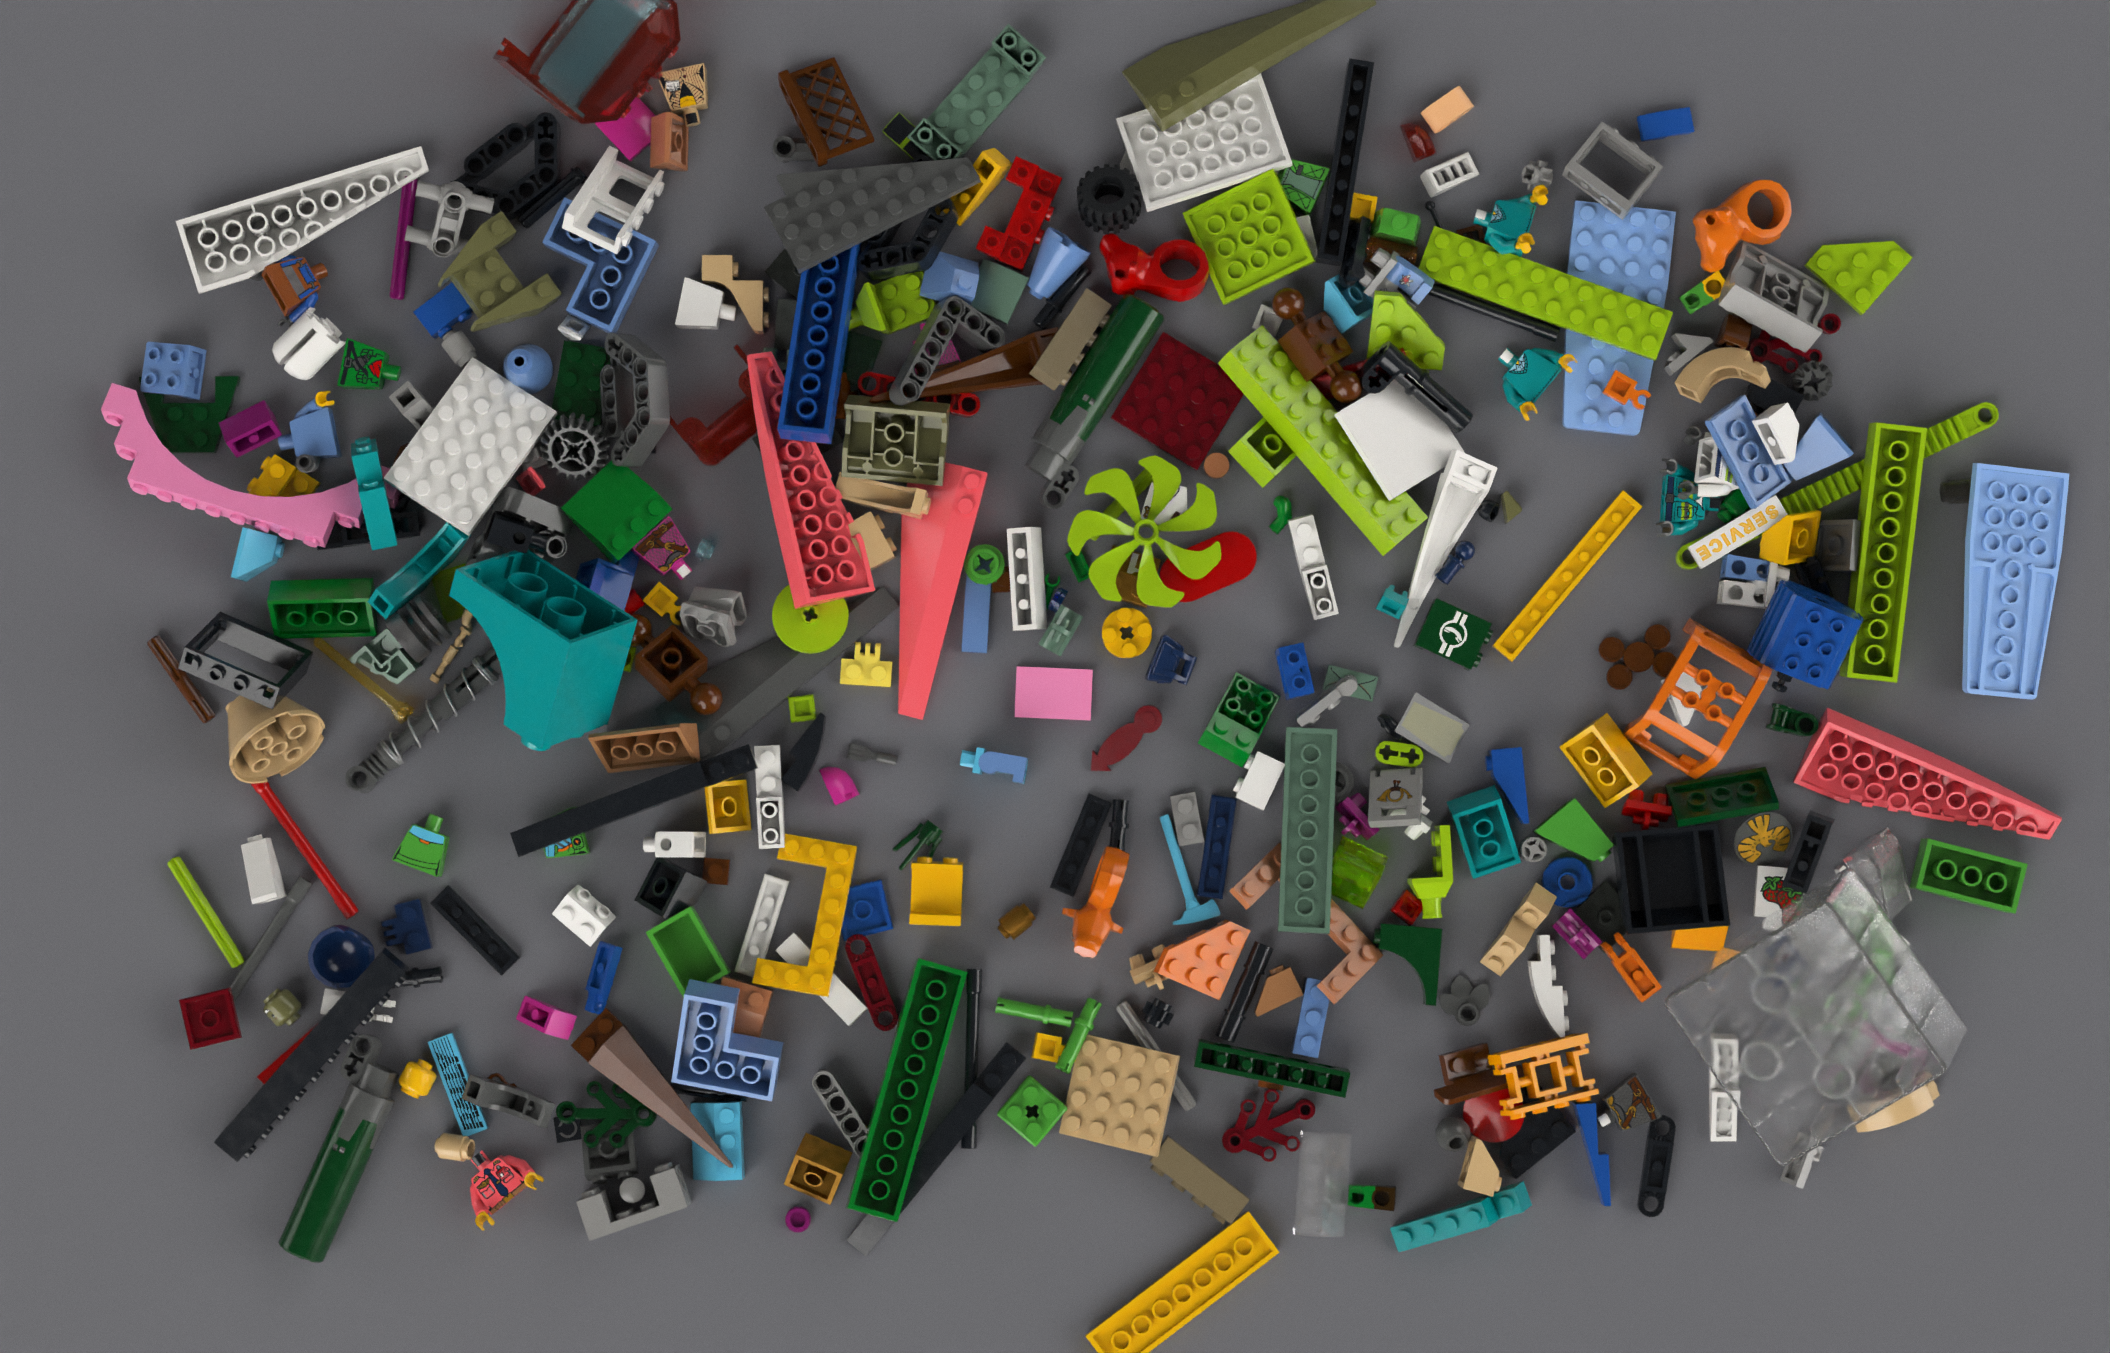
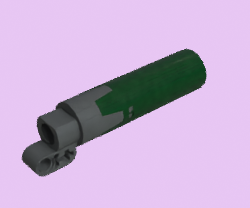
(1090, 394)
(342, 1153)

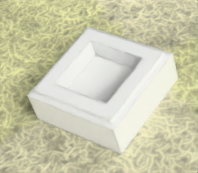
(1268, 319)

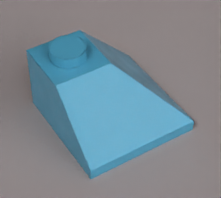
(1346, 306)
(256, 553)

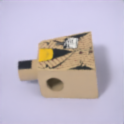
(686, 91)

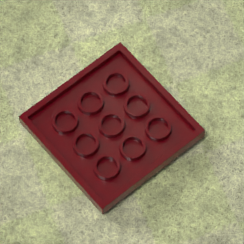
(1178, 401)

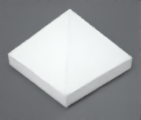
(573, 328)

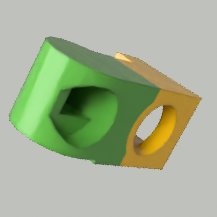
(1703, 293)

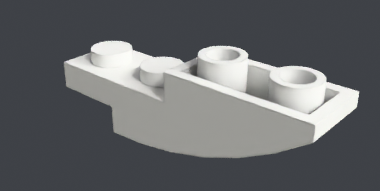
(1312, 566)
(769, 797)
(1548, 997)

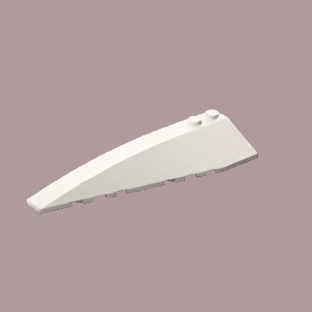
(259, 231)

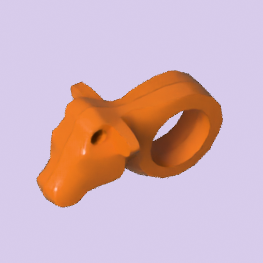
(1724, 226)

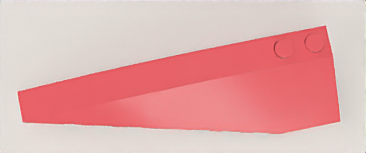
(805, 503)
(1885, 771)

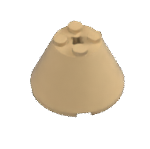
(270, 739)

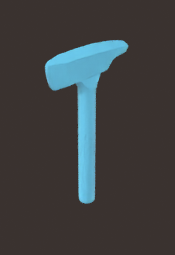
(1194, 911)

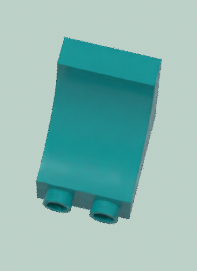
(554, 644)

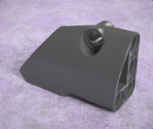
(546, 517)

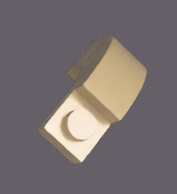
(1716, 366)
(1902, 1110)

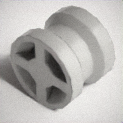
(1537, 850)

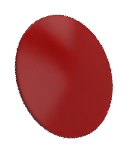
(1485, 1120)

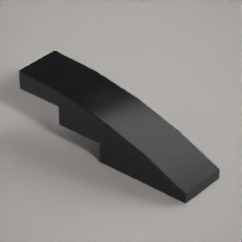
(405, 526)

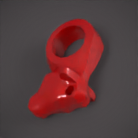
(1136, 270)

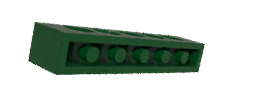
(1271, 1068)

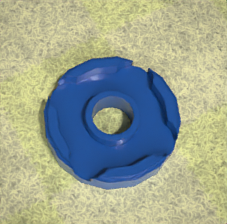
(1582, 881)

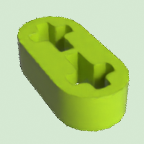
(1397, 760)

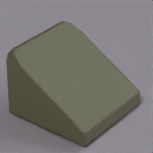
(1509, 506)

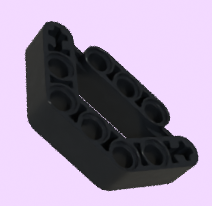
(531, 132)
(877, 257)

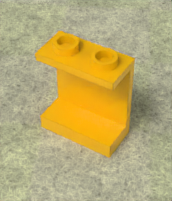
(936, 891)

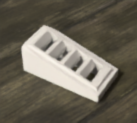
(1435, 182)

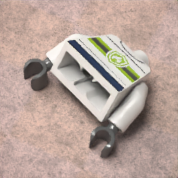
(1711, 470)

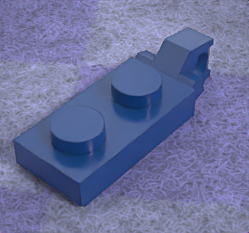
(602, 976)

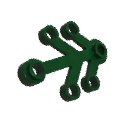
(611, 1114)

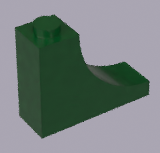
(1419, 948)

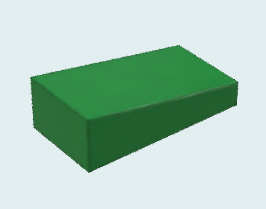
(1078, 565)

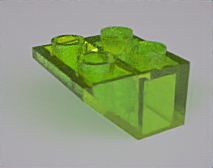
(1355, 871)

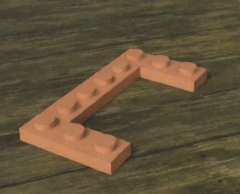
(1359, 950)

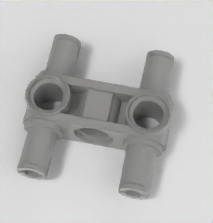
(448, 216)

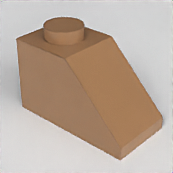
(1277, 990)

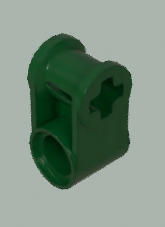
(1790, 721)

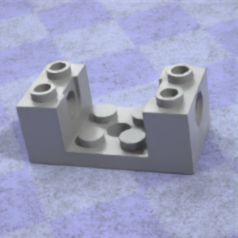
(599, 1214)

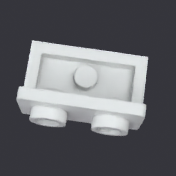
(584, 915)

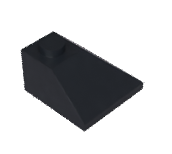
(669, 888)

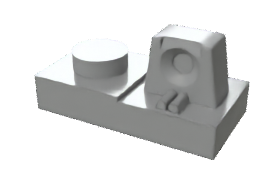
(1798, 1170)

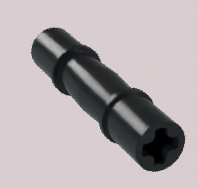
(1244, 992)

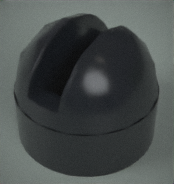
(1489, 510)

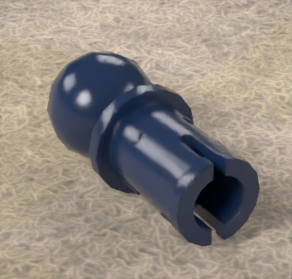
(1463, 552)

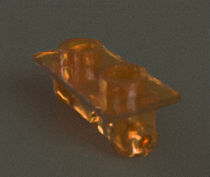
(1405, 251)

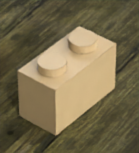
(877, 547)

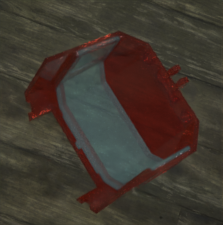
(598, 56)

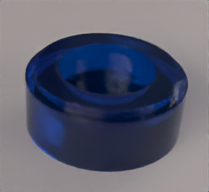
(1058, 599)

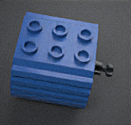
(1804, 635)

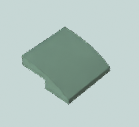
(998, 291)

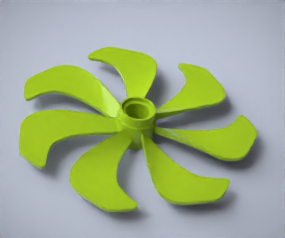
(1106, 567)

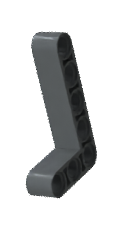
(937, 343)

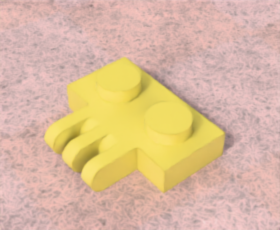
(866, 668)

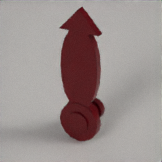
(1126, 738)

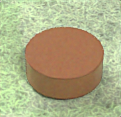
(1216, 465)

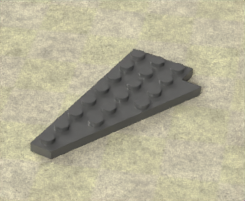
(846, 206)

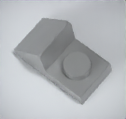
(1690, 346)

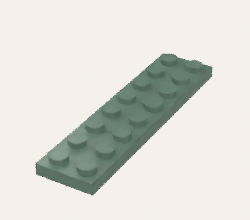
(1307, 830)

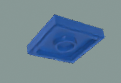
(866, 910)

